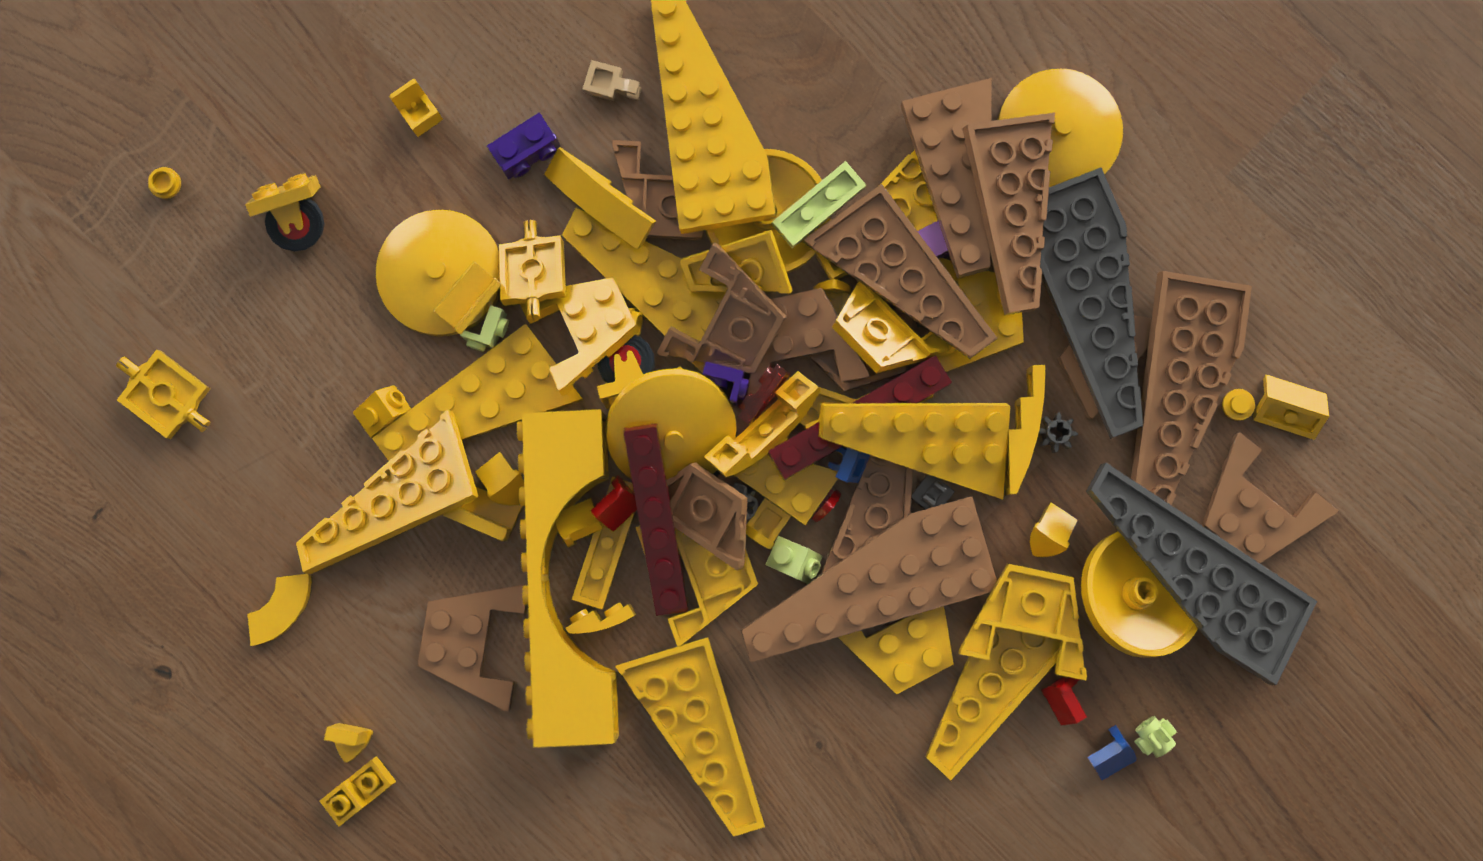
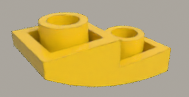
(590, 622)
(357, 791)

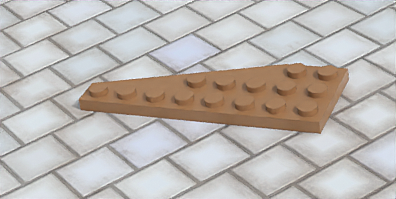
(1189, 359)
(904, 571)

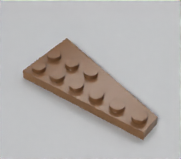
(940, 146)
(892, 259)

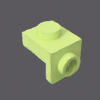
(493, 328)
(794, 560)

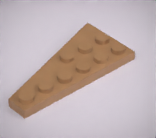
(1013, 188)
(875, 506)

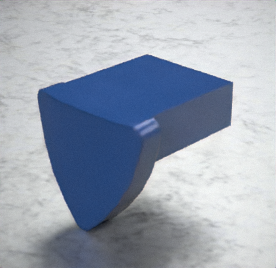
(1113, 756)

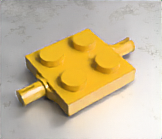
(532, 270)
(163, 394)

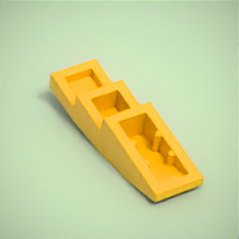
(599, 198)
(1027, 423)

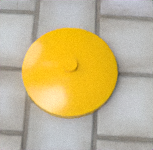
(1085, 125)
(790, 181)
(426, 260)
(688, 412)
(1130, 603)

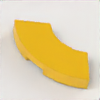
(282, 610)

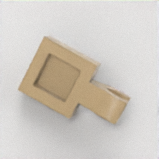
(607, 80)

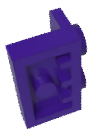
(524, 146)
(726, 376)

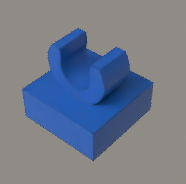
(851, 466)

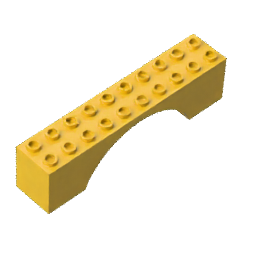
(569, 691)

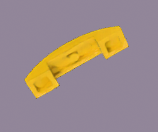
(768, 430)

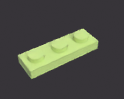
(818, 204)

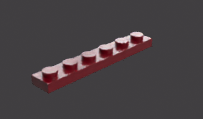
(909, 387)
(656, 519)

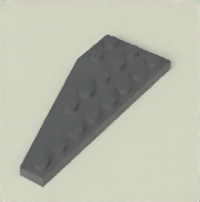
(1092, 294)
(1226, 594)

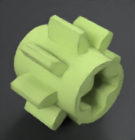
(1155, 736)

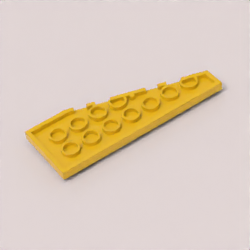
(713, 149)

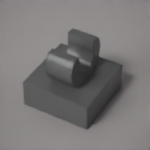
(931, 492)

